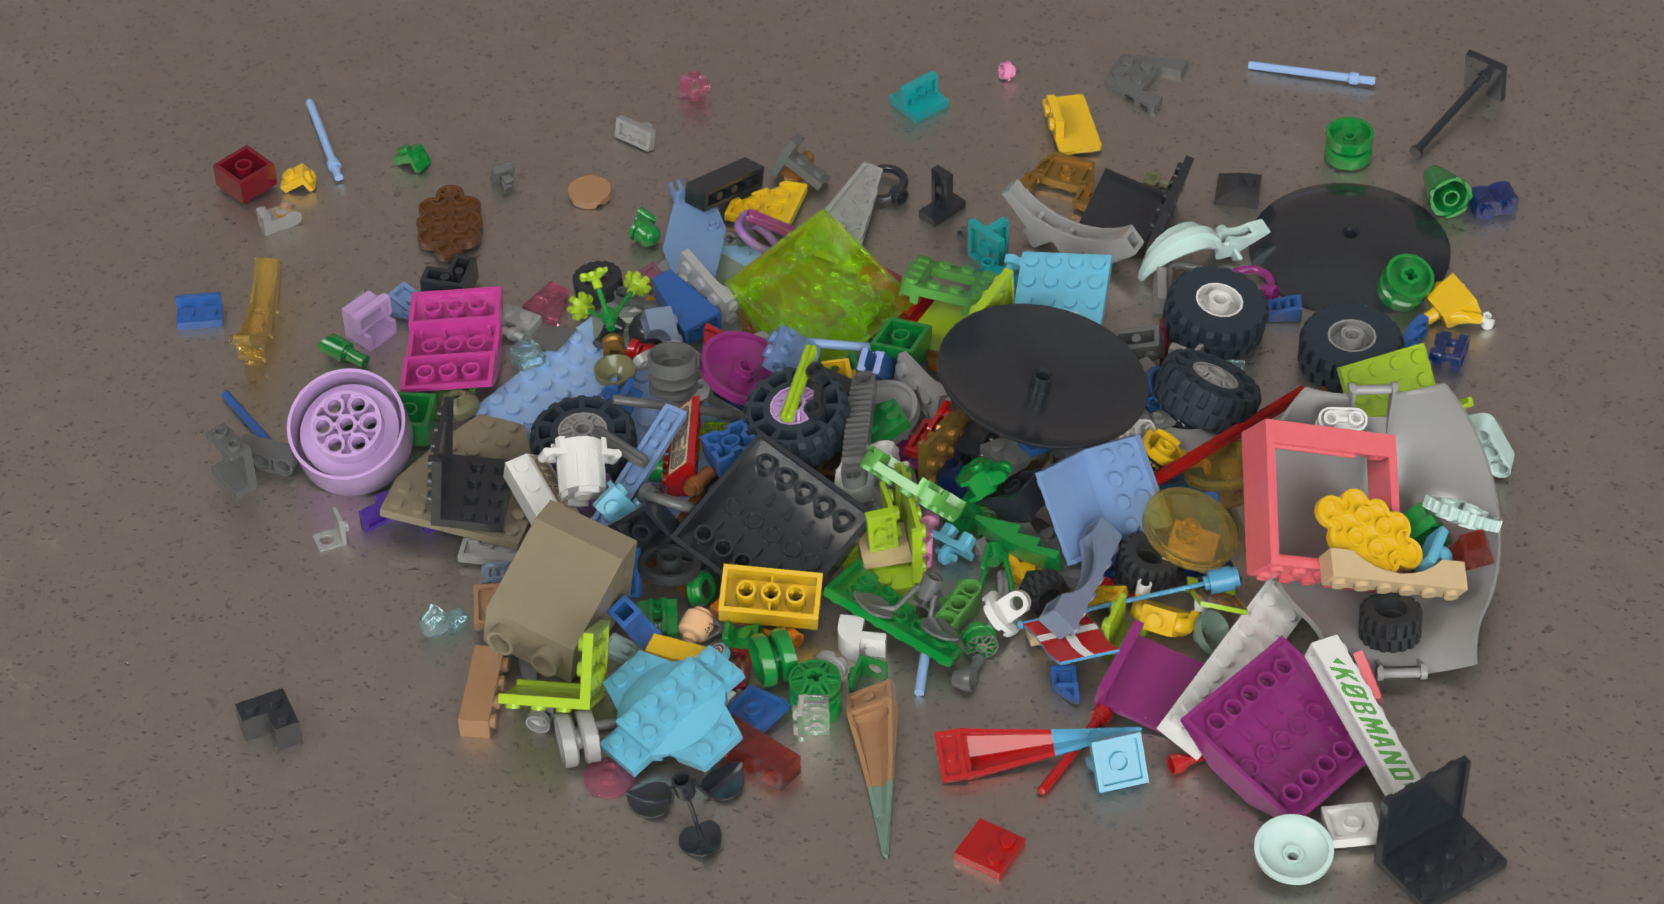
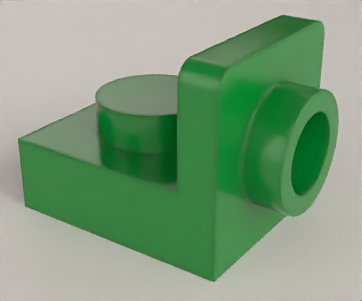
(738, 637)

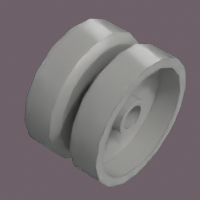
(581, 736)

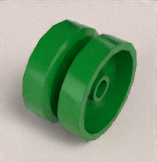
(1349, 143)
(1405, 282)
(772, 656)

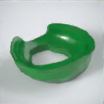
(694, 589)

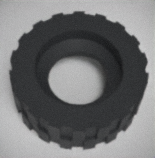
(613, 277)

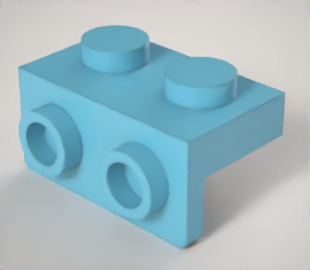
(615, 502)

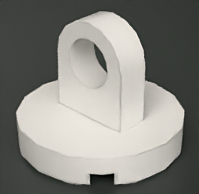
(1002, 612)

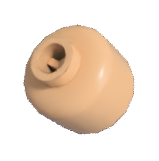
(696, 625)

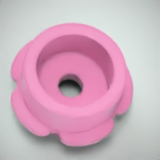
(1006, 70)

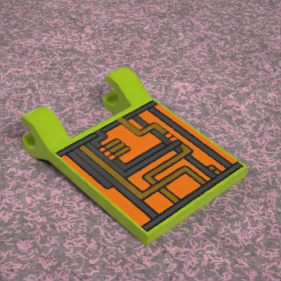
(1222, 601)

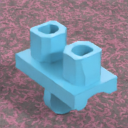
(950, 547)

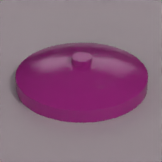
(733, 364)

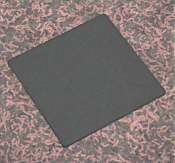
(553, 337)

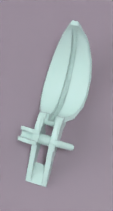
(1192, 237)

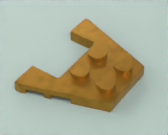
(1065, 173)

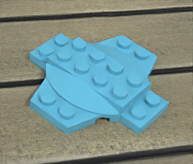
(672, 710)

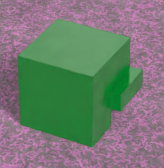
(1424, 523)

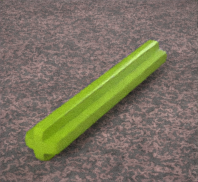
(798, 384)

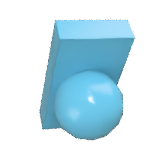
(1434, 550)

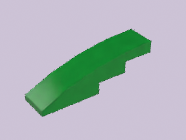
(1017, 543)

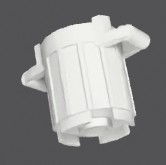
(580, 467)

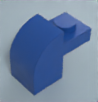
(633, 621)

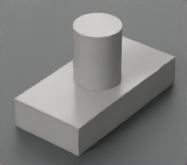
(635, 133)

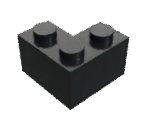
(460, 275)
(268, 715)

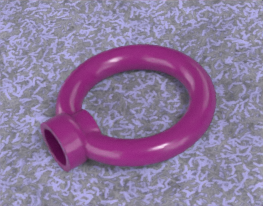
(1269, 289)

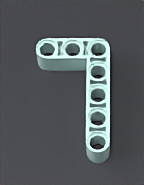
(1495, 444)

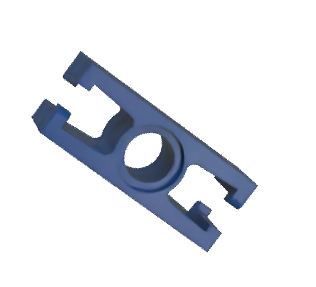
(878, 363)

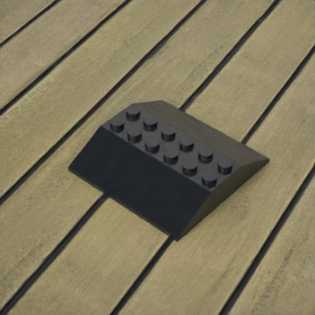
(773, 515)

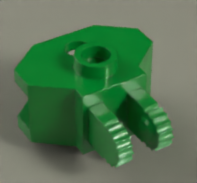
(983, 477)

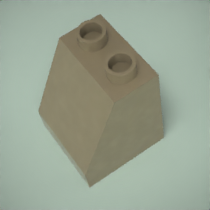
(558, 589)

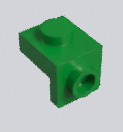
(412, 154)
(966, 520)

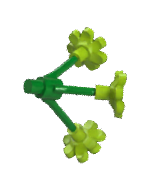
(582, 305)

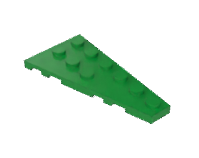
(904, 623)

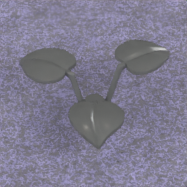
(926, 597)

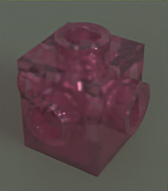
(686, 83)

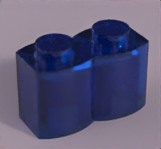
(1493, 200)

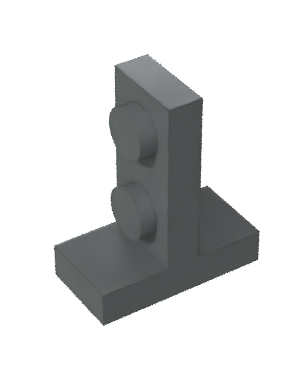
(799, 164)

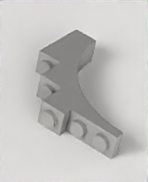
(1045, 225)

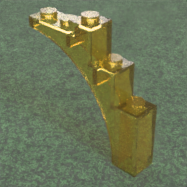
(259, 320)

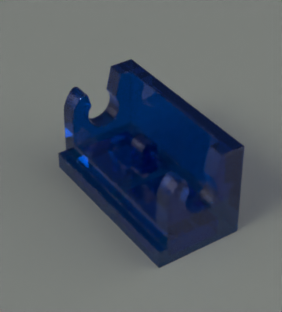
(947, 478)

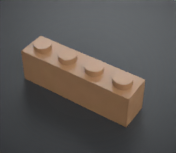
(481, 692)

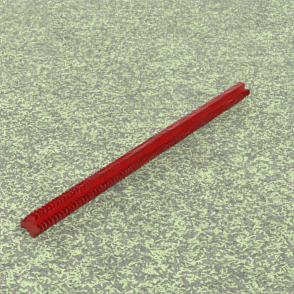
(1224, 438)

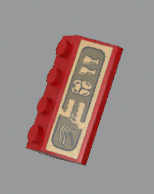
(683, 451)

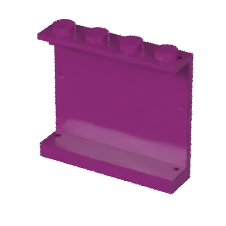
(1145, 679)

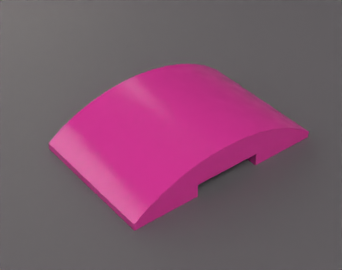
(453, 339)

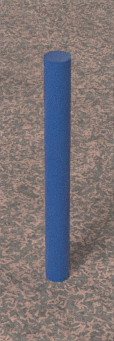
(244, 415)

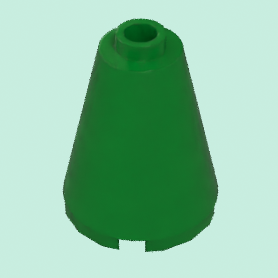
(1446, 191)

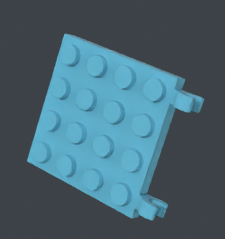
(1063, 281)

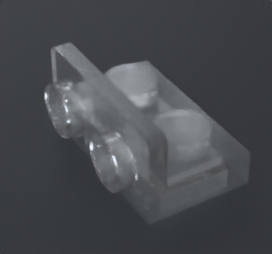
(811, 716)

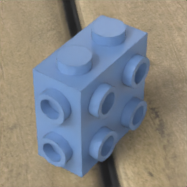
(785, 349)

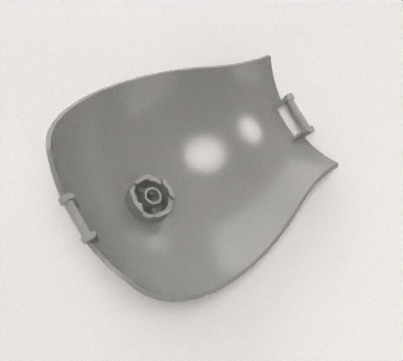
(1435, 457)

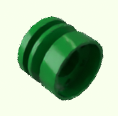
(816, 678)

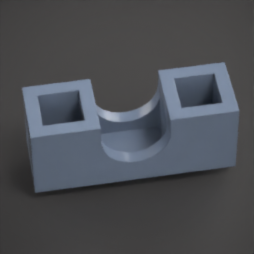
(660, 324)

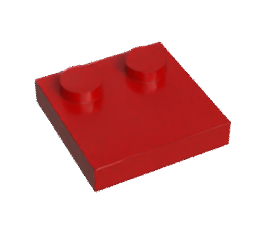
(989, 848)

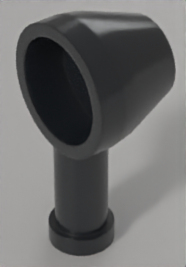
(620, 326)

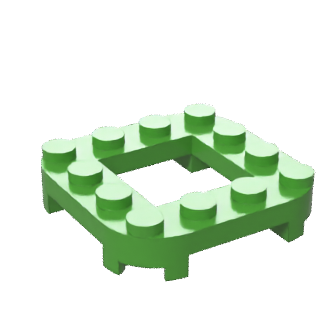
(918, 282)
(930, 494)

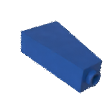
(687, 304)

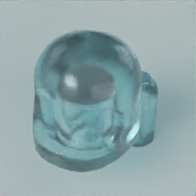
(437, 621)

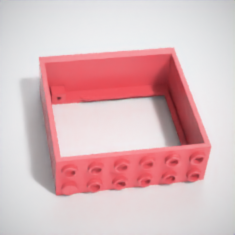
(1261, 488)

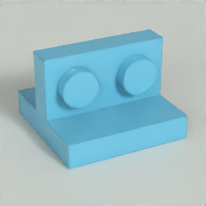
(1118, 761)

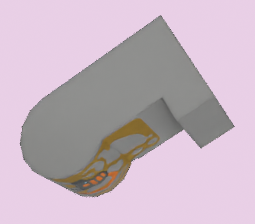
(278, 218)

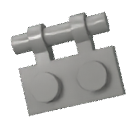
(519, 322)

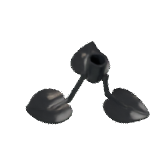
(653, 800)

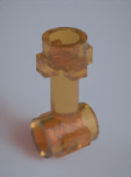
(789, 175)

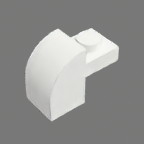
(855, 641)

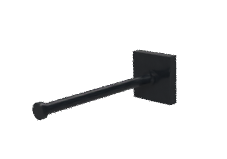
(1481, 75)

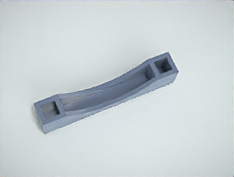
(1097, 547)

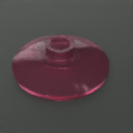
(607, 779)

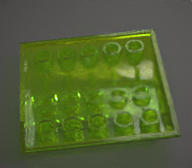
(819, 287)

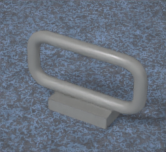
(1163, 281)

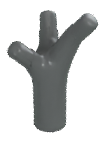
(720, 628)

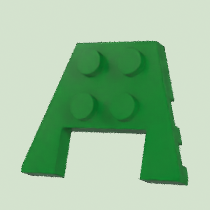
(888, 421)

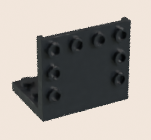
(1126, 202)
(464, 489)
(1429, 843)

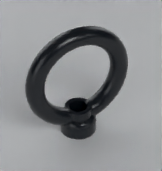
(899, 194)

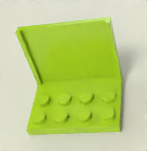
(944, 315)
(1406, 366)
(905, 575)
(568, 695)

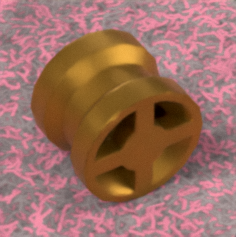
(613, 344)

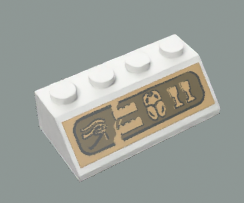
(533, 484)

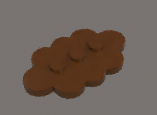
(449, 223)

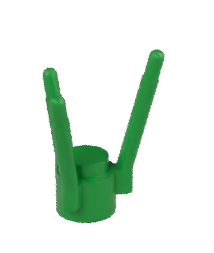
(992, 557)

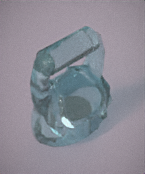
(524, 351)

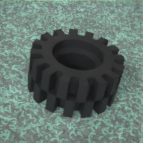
(1044, 588)

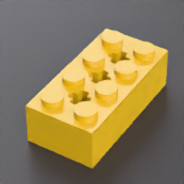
(761, 583)

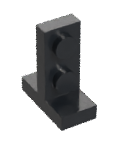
(943, 199)

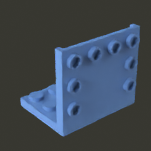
(1097, 482)

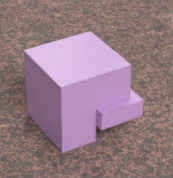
(369, 320)

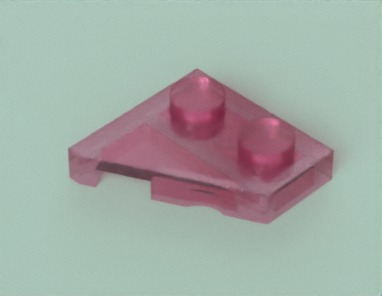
(548, 303)

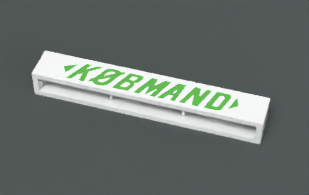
(1361, 715)

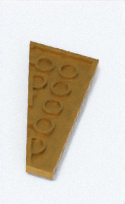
(940, 445)

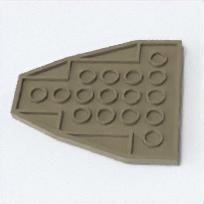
(479, 437)

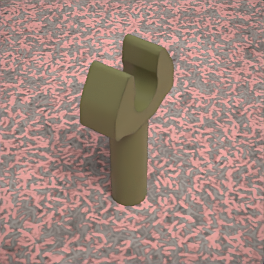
(1154, 180)

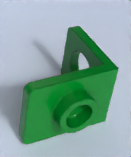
(862, 668)

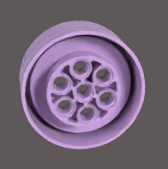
(348, 469)

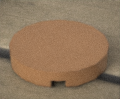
(589, 191)

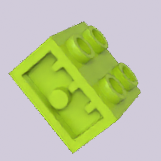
(882, 524)
(1116, 627)

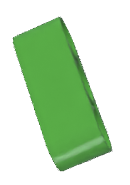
(962, 605)

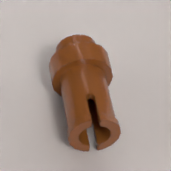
(695, 484)

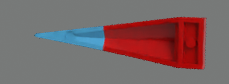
(983, 752)

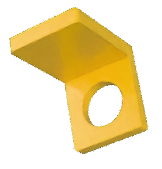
(843, 364)

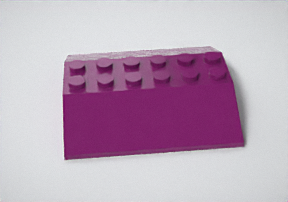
(1275, 734)

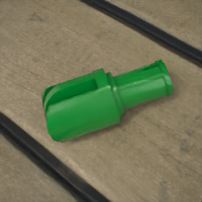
(343, 351)

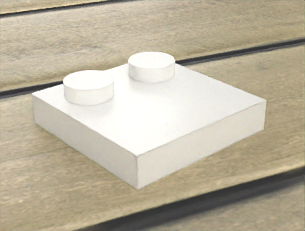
(1351, 824)

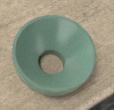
(1214, 627)

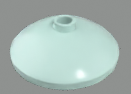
(1297, 838)

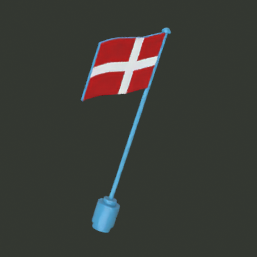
(1089, 640)

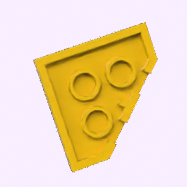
(778, 202)

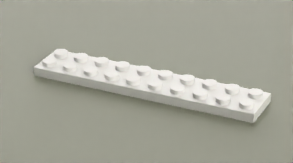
(1266, 621)

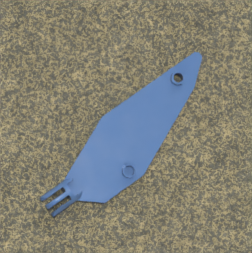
(694, 230)

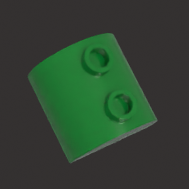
(901, 336)

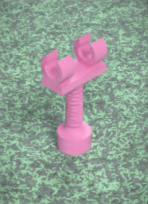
(931, 522)

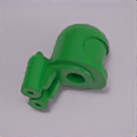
(644, 229)

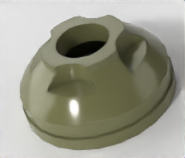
(614, 366)
(465, 404)

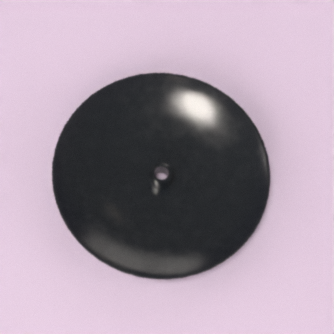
(1339, 239)
(1042, 376)

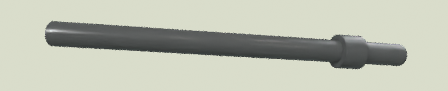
(725, 413)

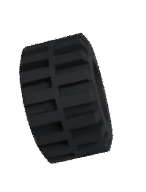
(1141, 561)
(1390, 622)

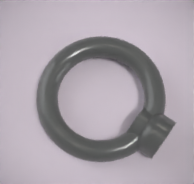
(649, 494)

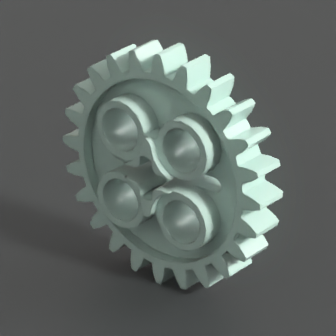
(1462, 513)

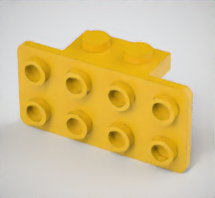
(1071, 124)

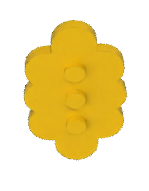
(1369, 530)

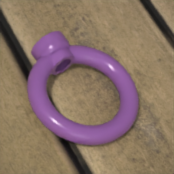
(741, 224)

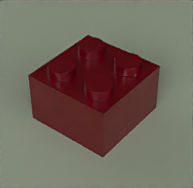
(245, 174)

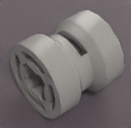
(540, 720)

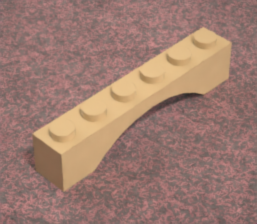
(1348, 570)

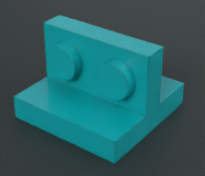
(919, 97)
(988, 240)

